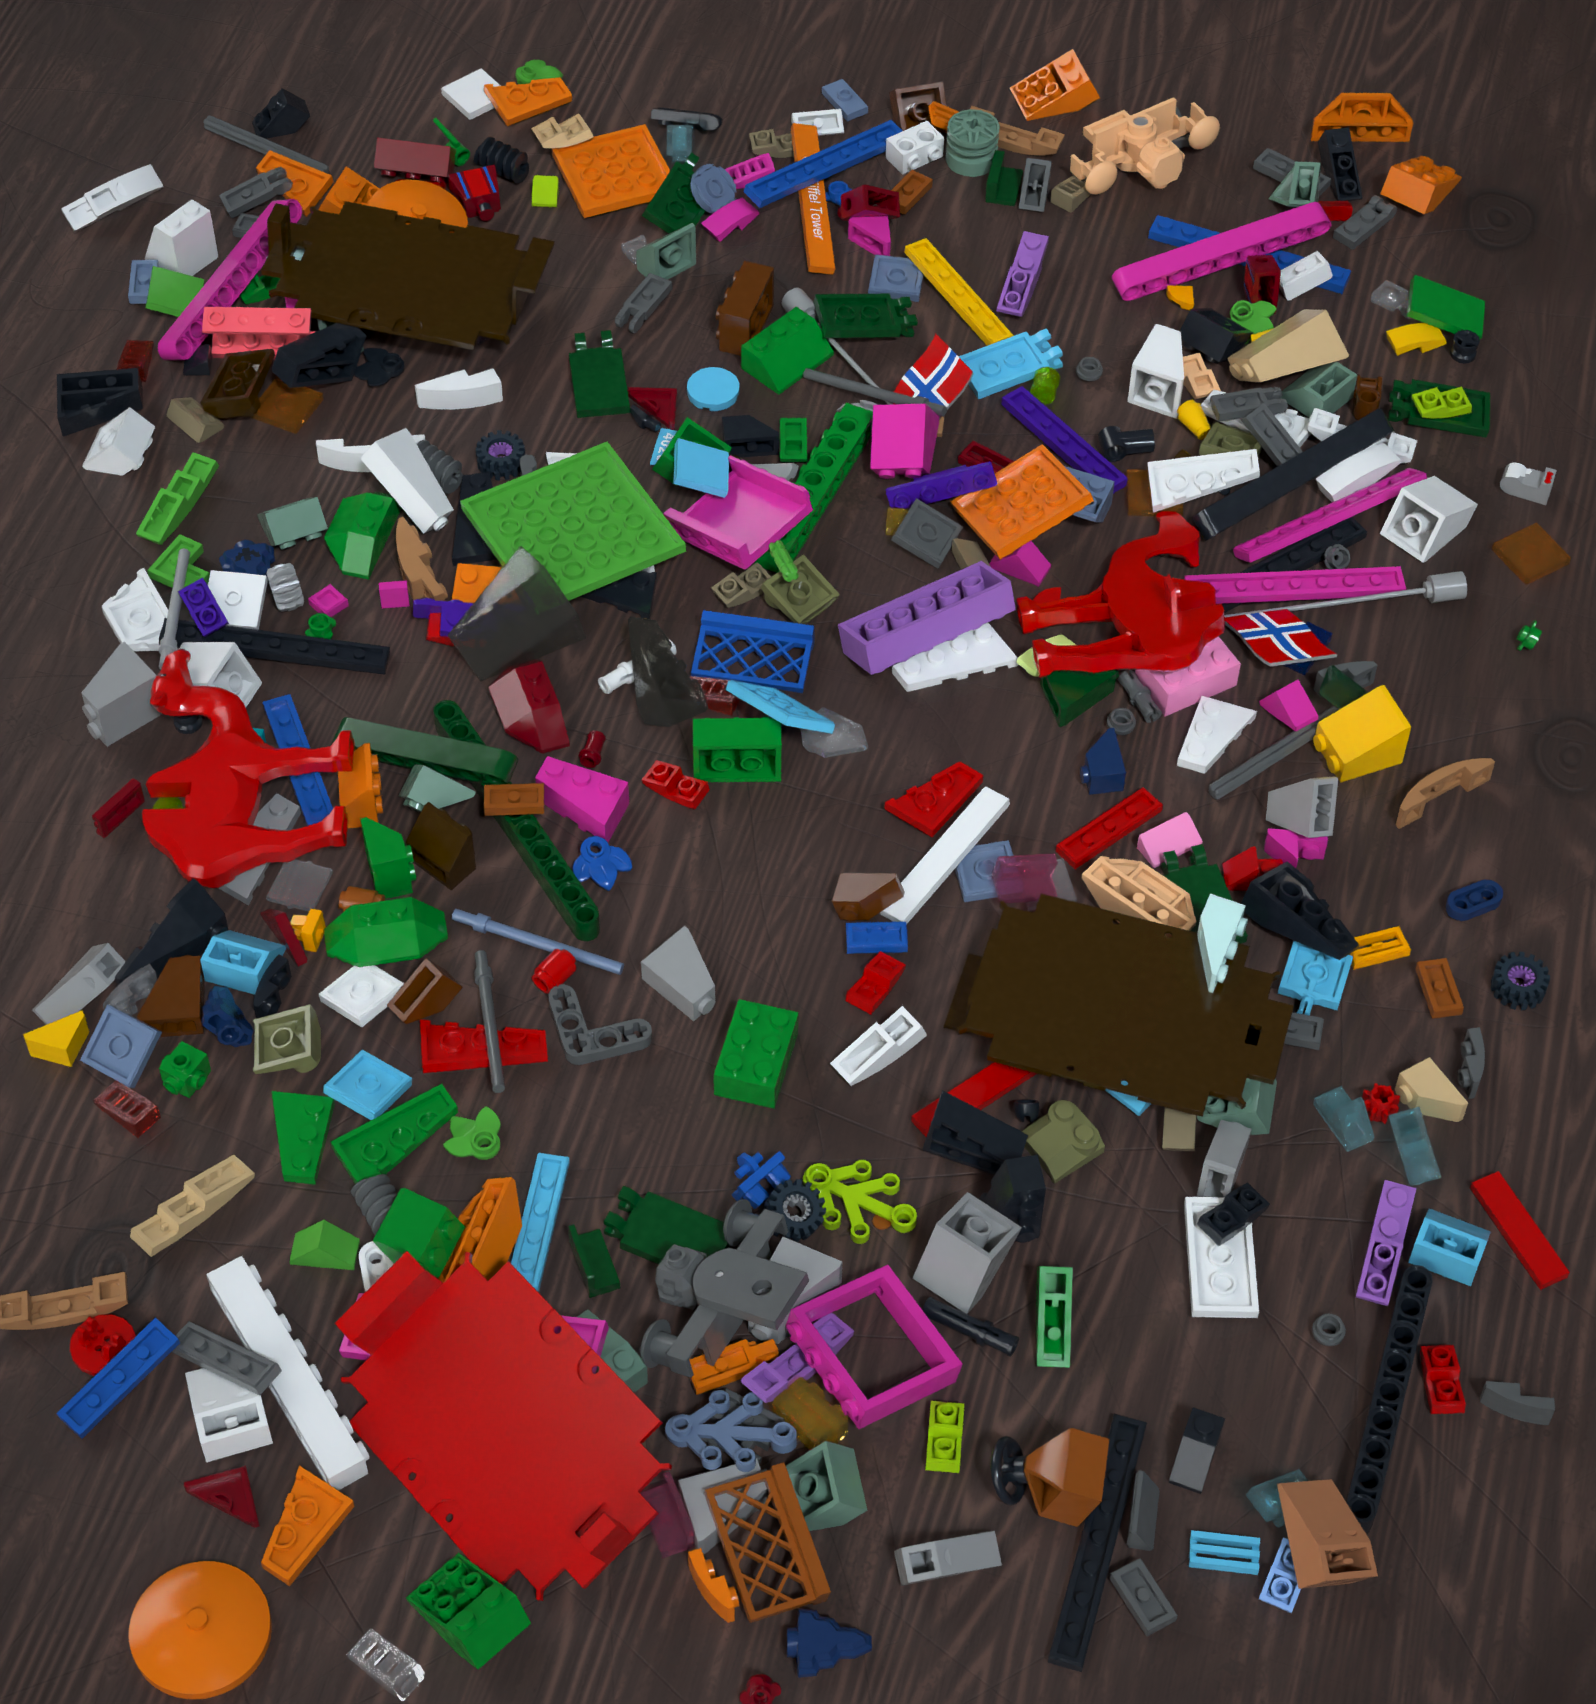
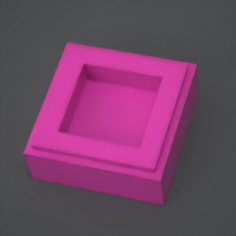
(394, 594)
(328, 601)

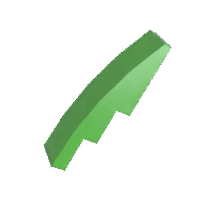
(178, 499)

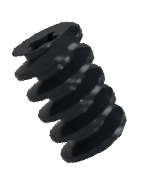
(507, 160)

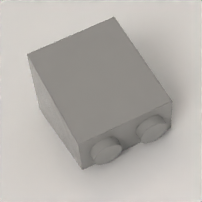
(119, 696)
(966, 1252)
(823, 1275)

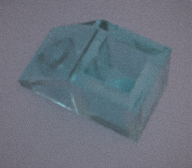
(1415, 1146)

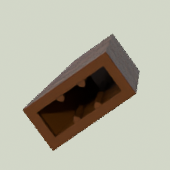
(177, 998)

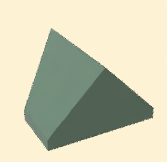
(1299, 185)

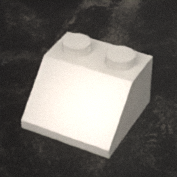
(120, 444)

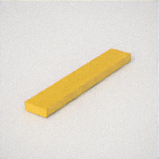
(957, 292)

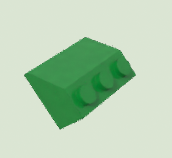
(785, 350)

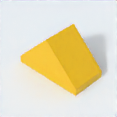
(59, 1040)

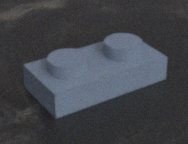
(140, 280)

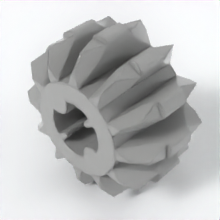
(285, 587)

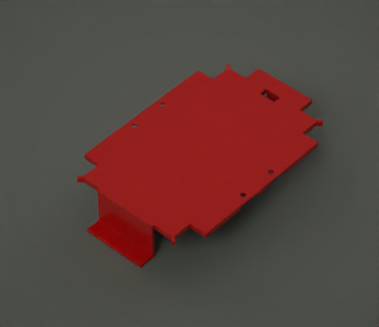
(501, 1421)

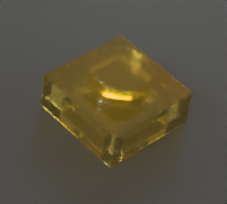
(894, 519)

